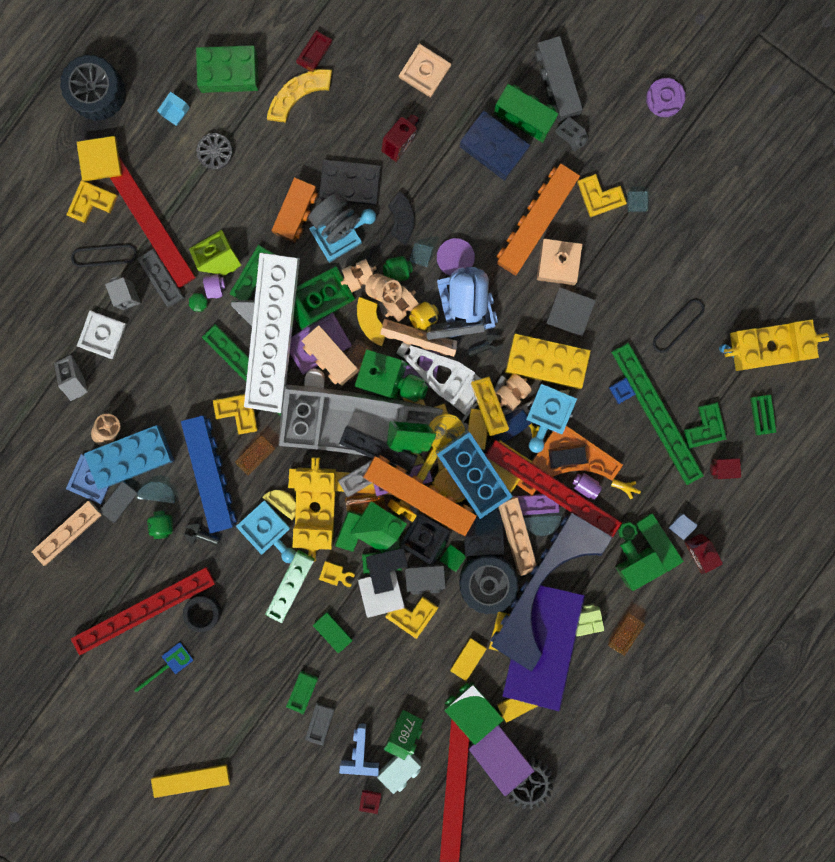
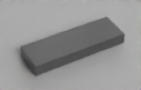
(160, 278)
(455, 329)

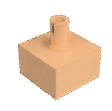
(559, 262)

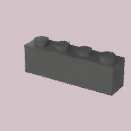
(558, 78)

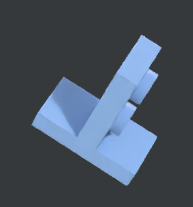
(359, 767)

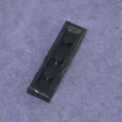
(374, 447)

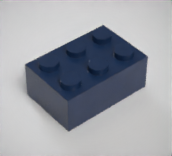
(494, 145)

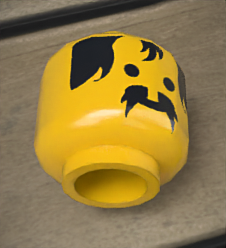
(424, 315)

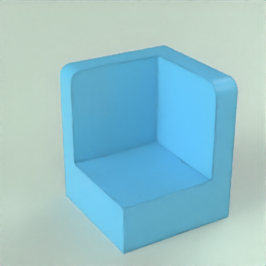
(173, 109)

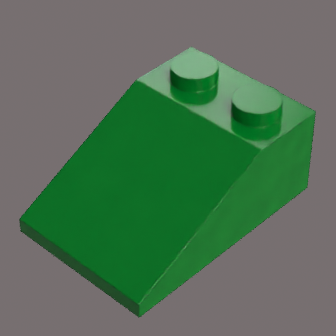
(320, 297)

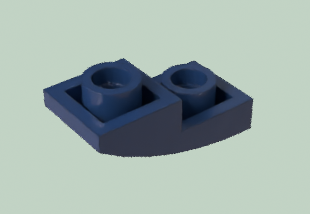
(516, 423)

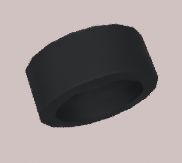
(201, 627)

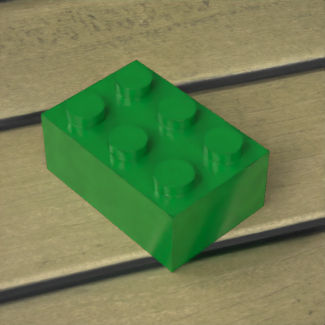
(227, 69)
(525, 112)

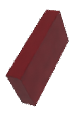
(314, 51)

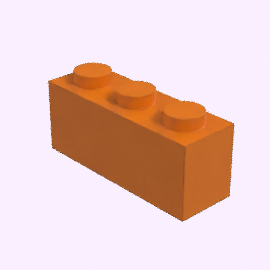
(295, 210)

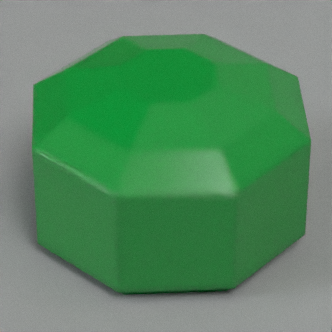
(198, 302)
(627, 531)

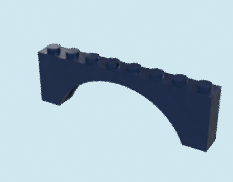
(575, 540)

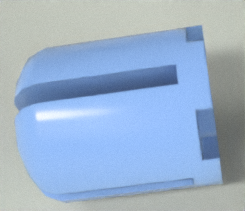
(468, 294)

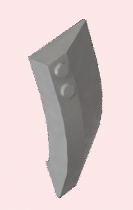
(319, 416)

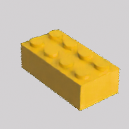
(547, 361)

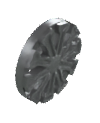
(214, 151)

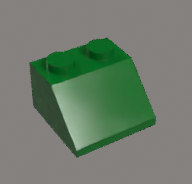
(410, 436)

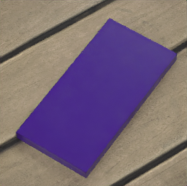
(554, 629)

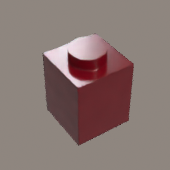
(725, 468)

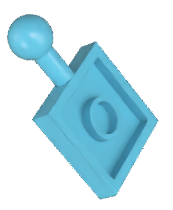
(346, 244)
(550, 411)
(264, 528)

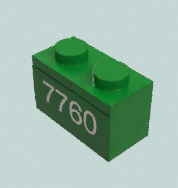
(403, 735)

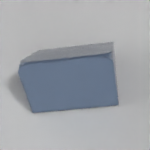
(682, 526)

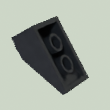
(485, 534)

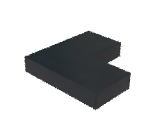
(380, 568)

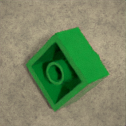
(380, 374)
(639, 567)

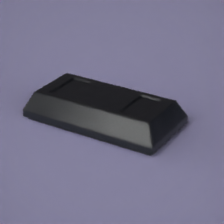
(568, 456)

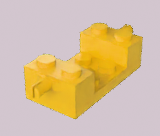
(792, 341)
(312, 528)

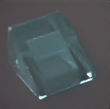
(421, 254)

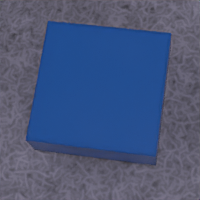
(622, 390)

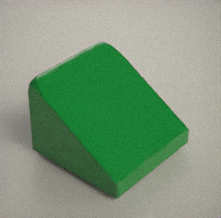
(453, 558)

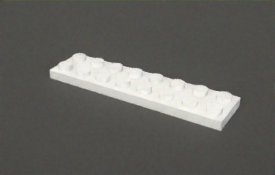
(271, 332)

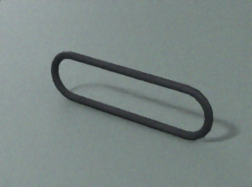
(104, 263)
(688, 327)

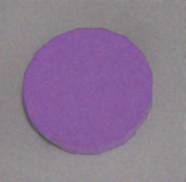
(665, 97)
(454, 255)

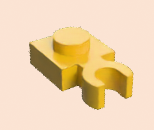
(333, 574)

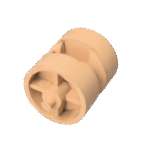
(357, 275)
(383, 289)
(405, 303)
(515, 389)
(105, 429)

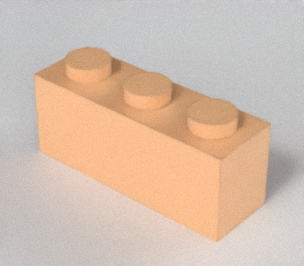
(329, 356)

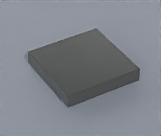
(570, 312)

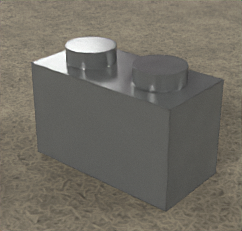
(425, 578)

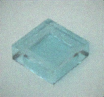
(637, 201)

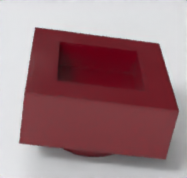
(370, 802)

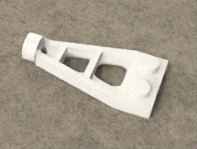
(456, 382)

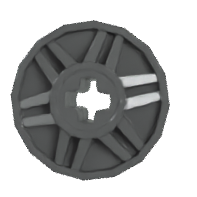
(331, 214)

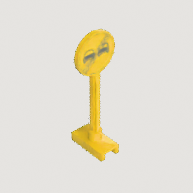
(447, 429)

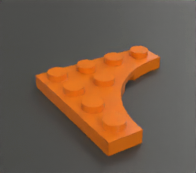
(598, 460)

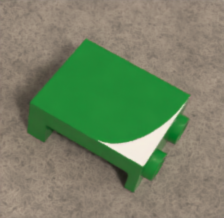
(472, 712)

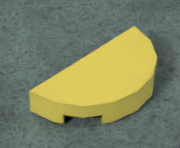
(282, 501)

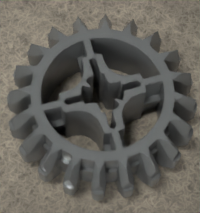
(535, 782)

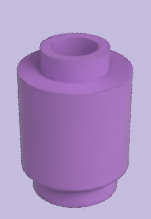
(586, 485)

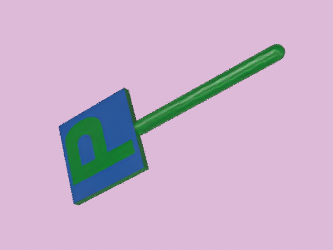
(176, 659)

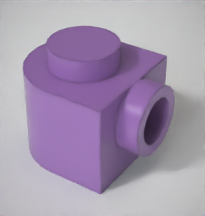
(214, 285)

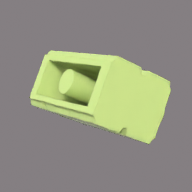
(590, 620)

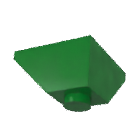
(378, 527)

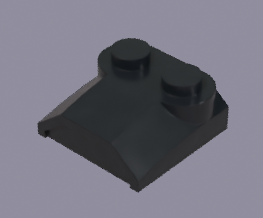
(425, 539)

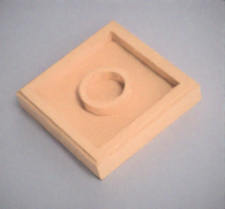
(425, 70)

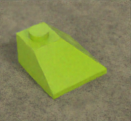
(215, 255)

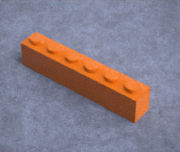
(540, 215)
(419, 496)

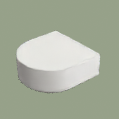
(314, 378)

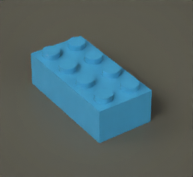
(129, 457)
(473, 474)

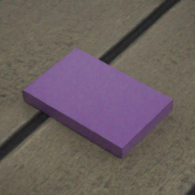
(331, 327)
(501, 760)

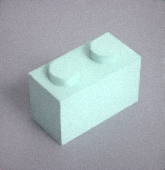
(399, 771)

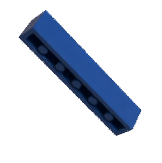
(208, 473)

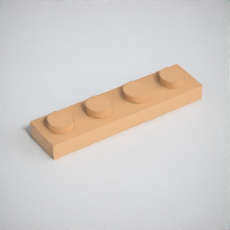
(418, 337)
(67, 533)
(517, 536)

